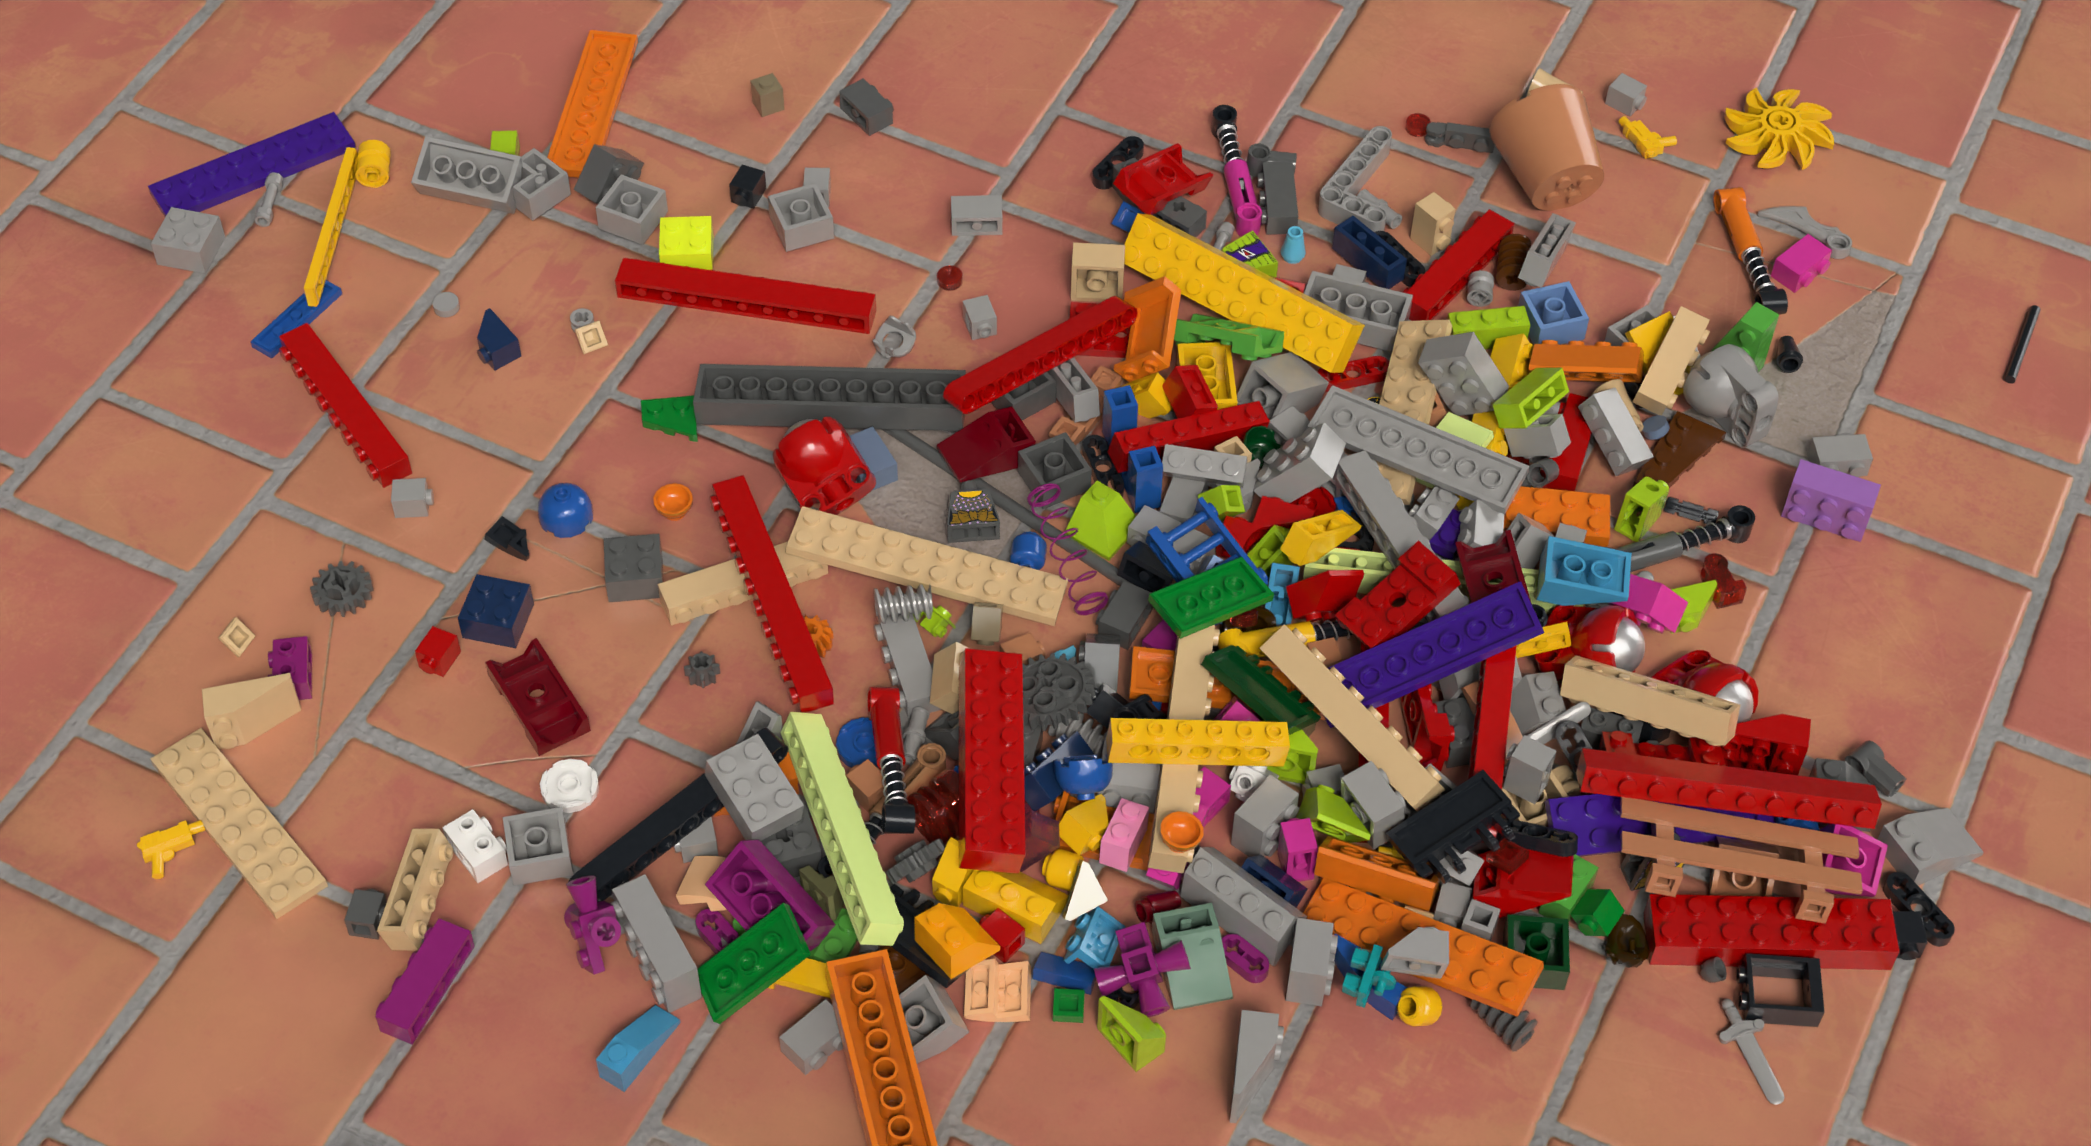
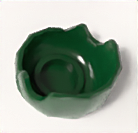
(1259, 442)

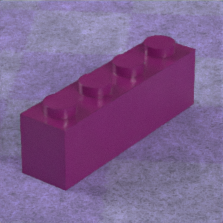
(424, 981)

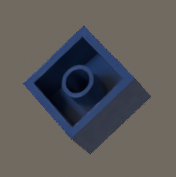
(496, 611)

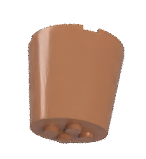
(1550, 146)

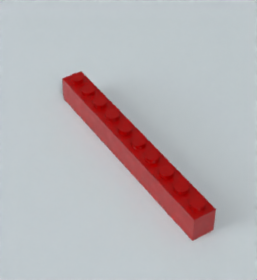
(746, 295)
(772, 595)
(1728, 788)

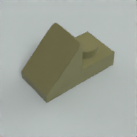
(822, 890)

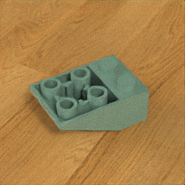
(1200, 933)

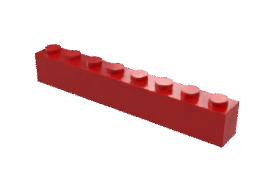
(344, 405)

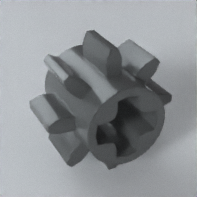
(702, 669)

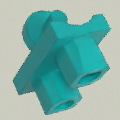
(1361, 986)

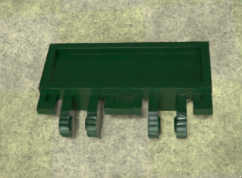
(1260, 688)

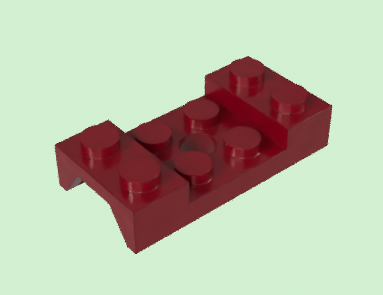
(1490, 562)
(547, 718)

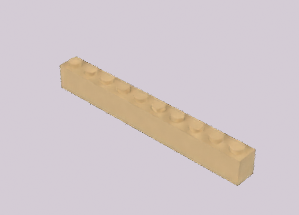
(1179, 781)

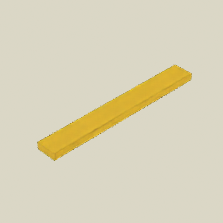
(331, 228)

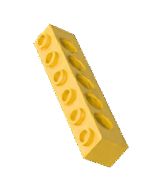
(1197, 742)

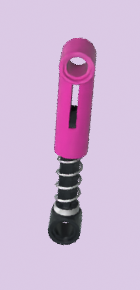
(1236, 172)

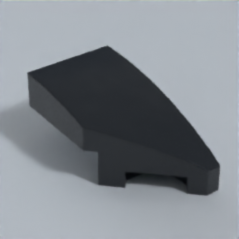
(508, 538)

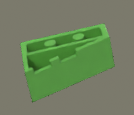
(1753, 333)

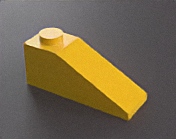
(1317, 536)

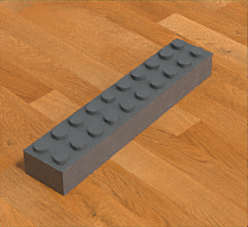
(849, 394)

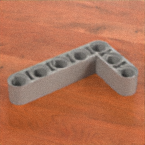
(1338, 195)

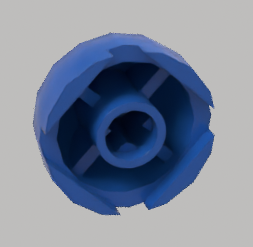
(565, 510)
(1083, 775)

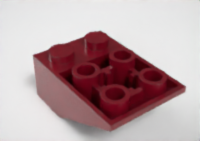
(986, 445)

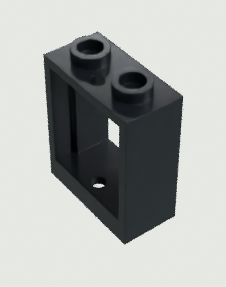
(1782, 967)

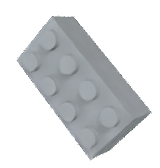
(1368, 304)
(656, 944)

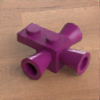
(590, 923)
(1142, 968)

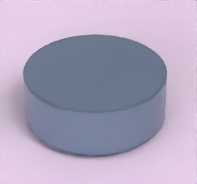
(1655, 427)

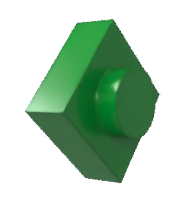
(1068, 1005)

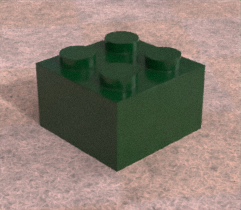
(1544, 940)

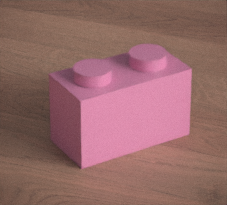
(1124, 835)

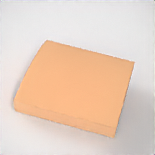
(693, 885)
(998, 991)

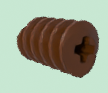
(1511, 257)

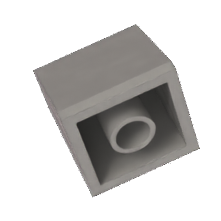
(1282, 383)

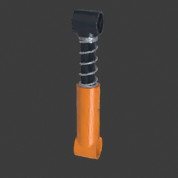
(1732, 207)

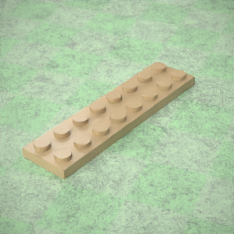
(1409, 388)
(239, 823)

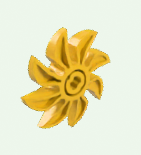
(1779, 128)

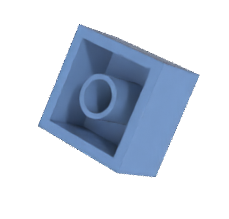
(1554, 314)

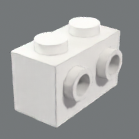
(476, 845)

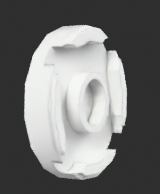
(569, 785)

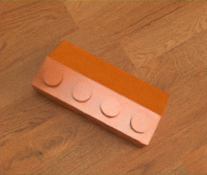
(1591, 362)
(1375, 873)

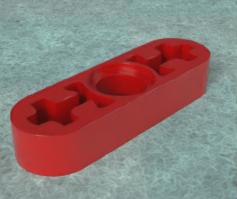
(1361, 366)

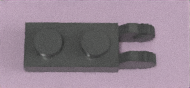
(1459, 136)

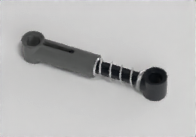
(1734, 527)

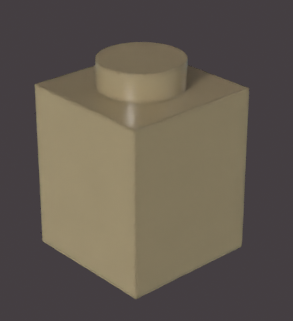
(767, 95)
(986, 623)

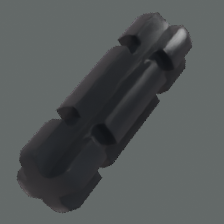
(1690, 510)

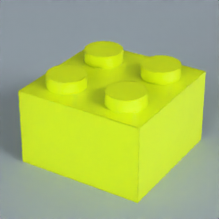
(687, 241)

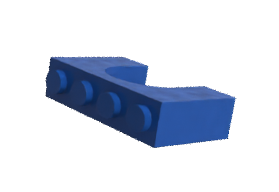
(1145, 467)

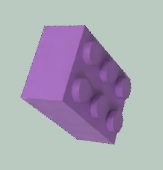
(1830, 500)

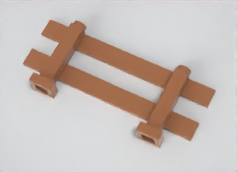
(1809, 871)

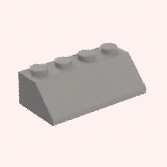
(467, 174)
(1241, 902)

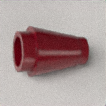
(1156, 903)

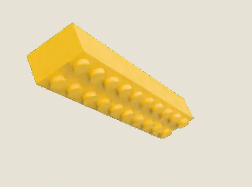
(1242, 292)

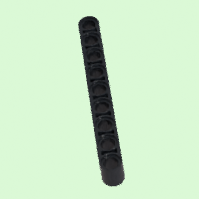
(662, 829)

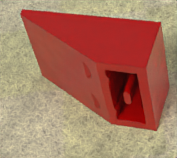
(1769, 744)
(1535, 883)

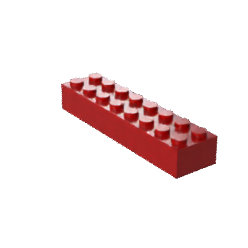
(991, 761)
(1709, 926)

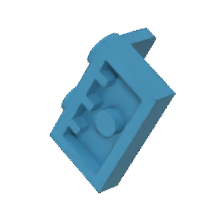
(1094, 939)

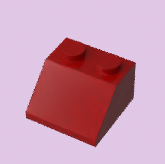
(1323, 594)

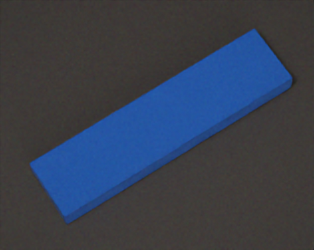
(293, 317)

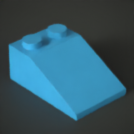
(1582, 573)

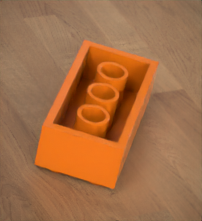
(1572, 508)

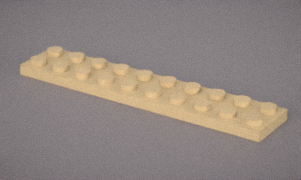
(920, 561)

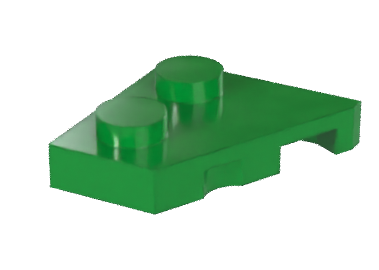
(670, 416)

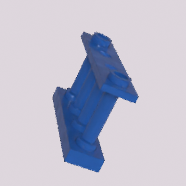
(1179, 564)

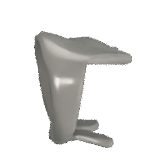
(891, 325)

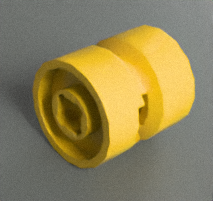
(373, 163)

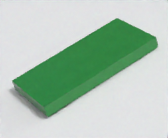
(1210, 597)
(752, 963)

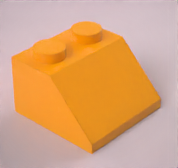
(953, 938)

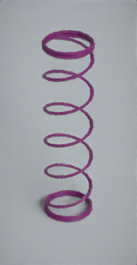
(1047, 487)

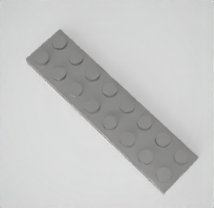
(1422, 449)

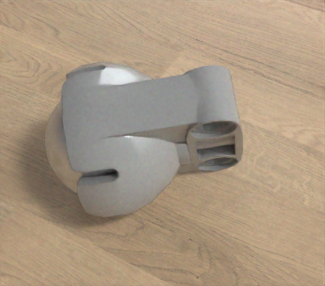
(1732, 392)

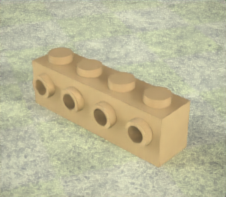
(1671, 361)
(415, 889)

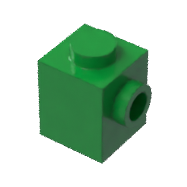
(1597, 912)

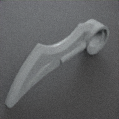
(1800, 219)

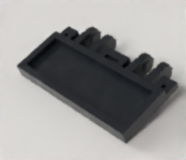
(1455, 820)
(906, 943)

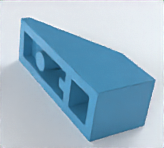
(1280, 577)
(635, 1047)

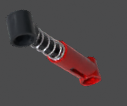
(884, 707)

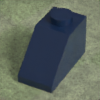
(496, 342)

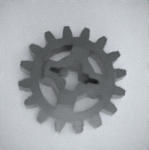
(341, 588)
(916, 861)

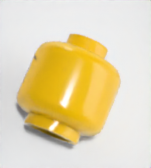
(1060, 868)
(1419, 1006)

